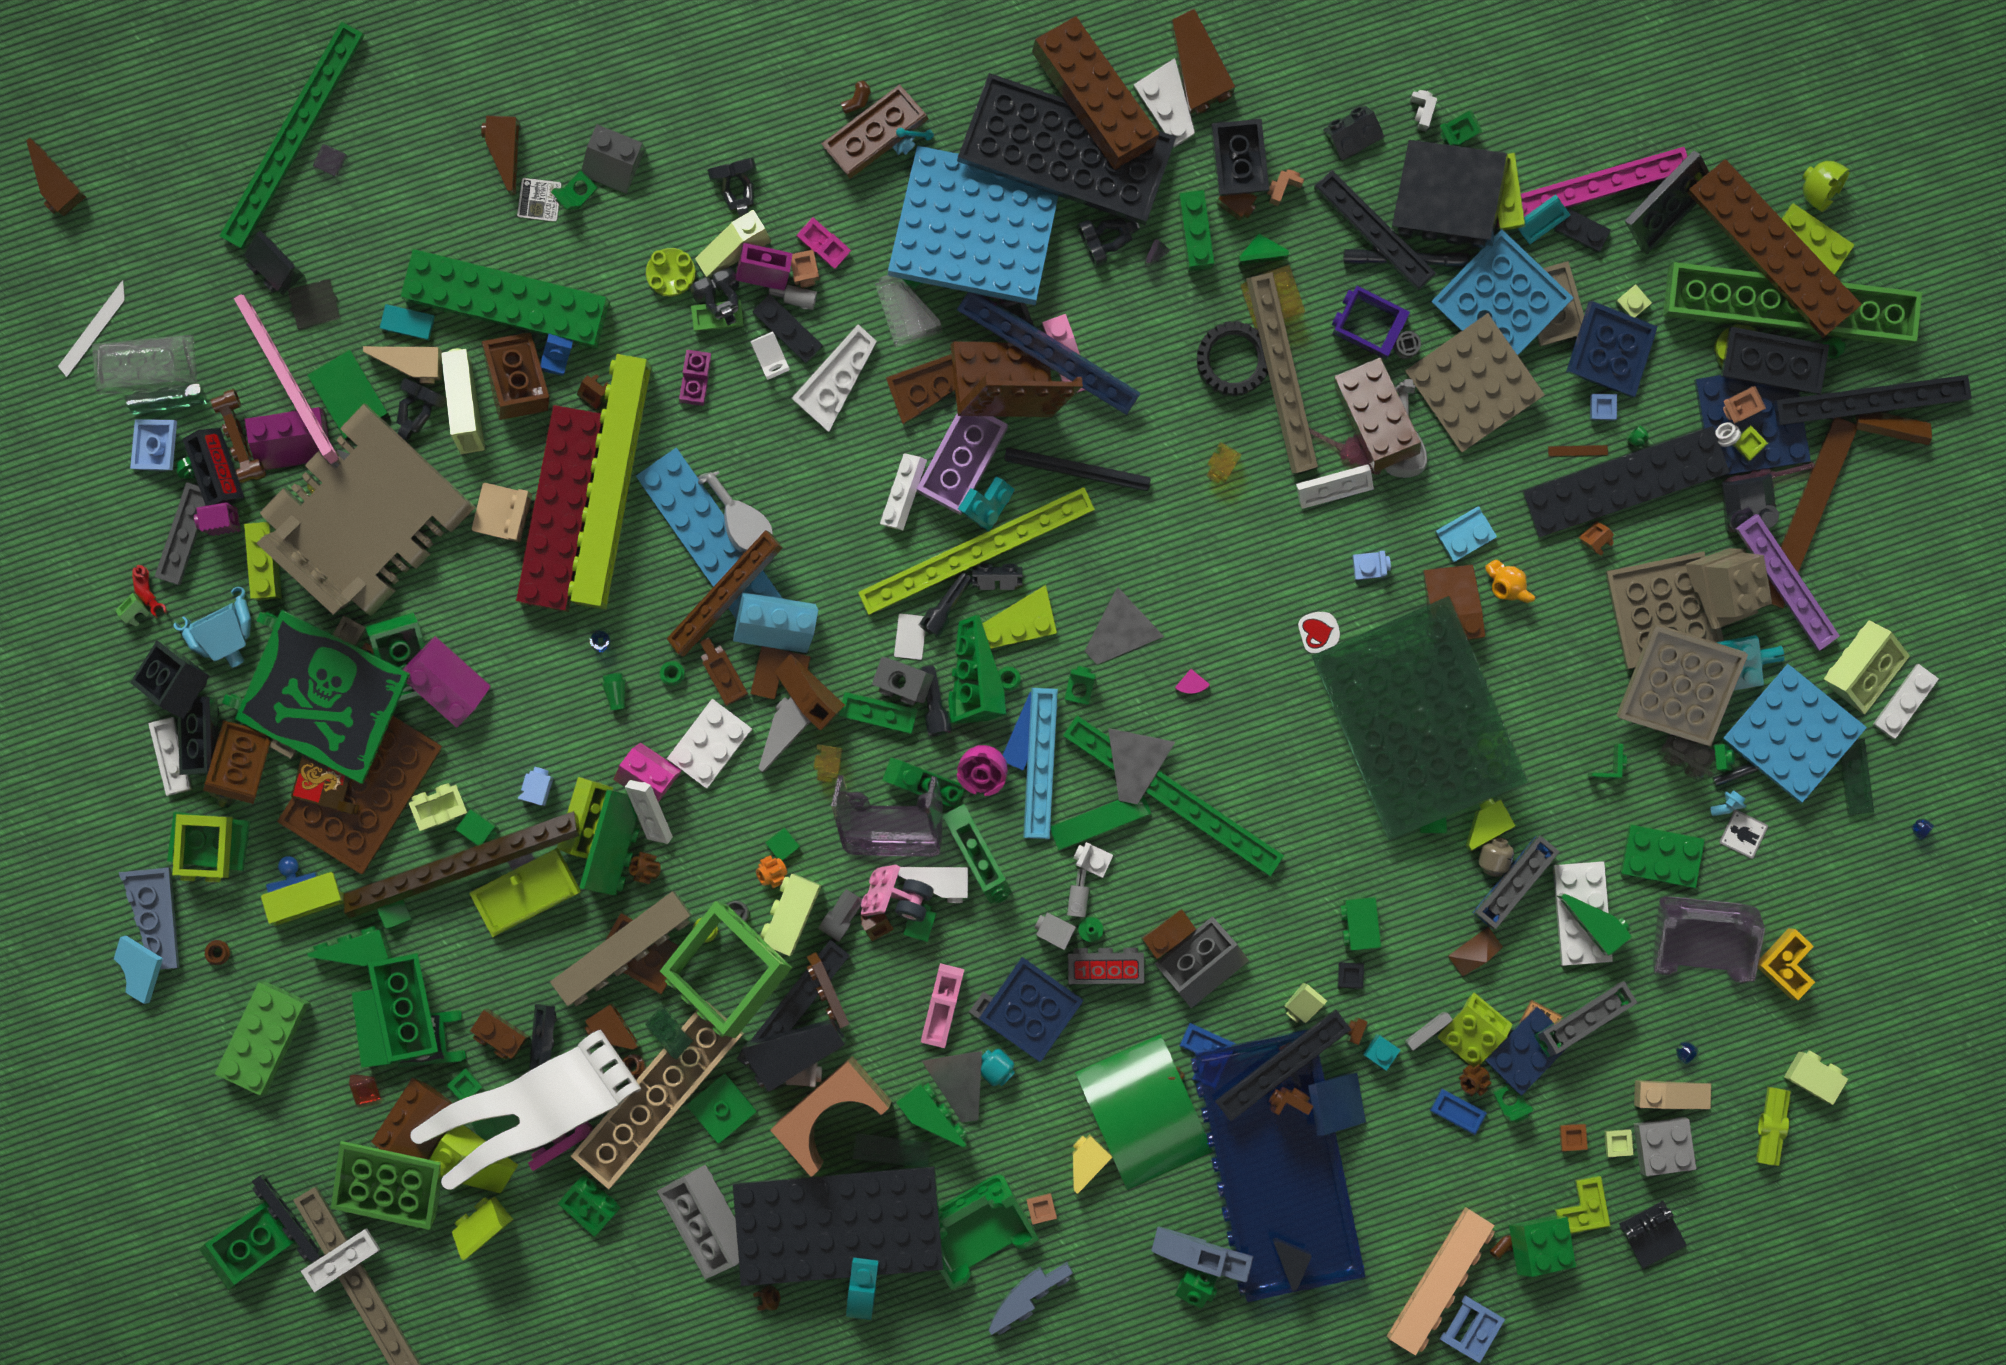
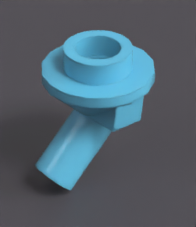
(904, 145)
(1733, 802)

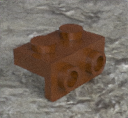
(1295, 1098)

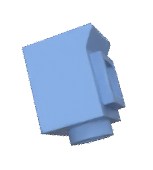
(536, 786)

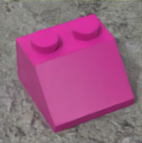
(647, 767)

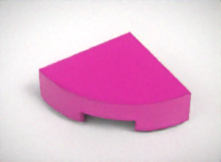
(1192, 683)

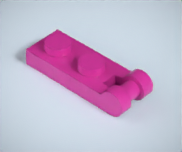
(561, 1144)

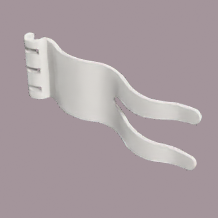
(545, 1099)

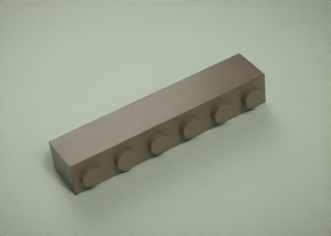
(621, 948)

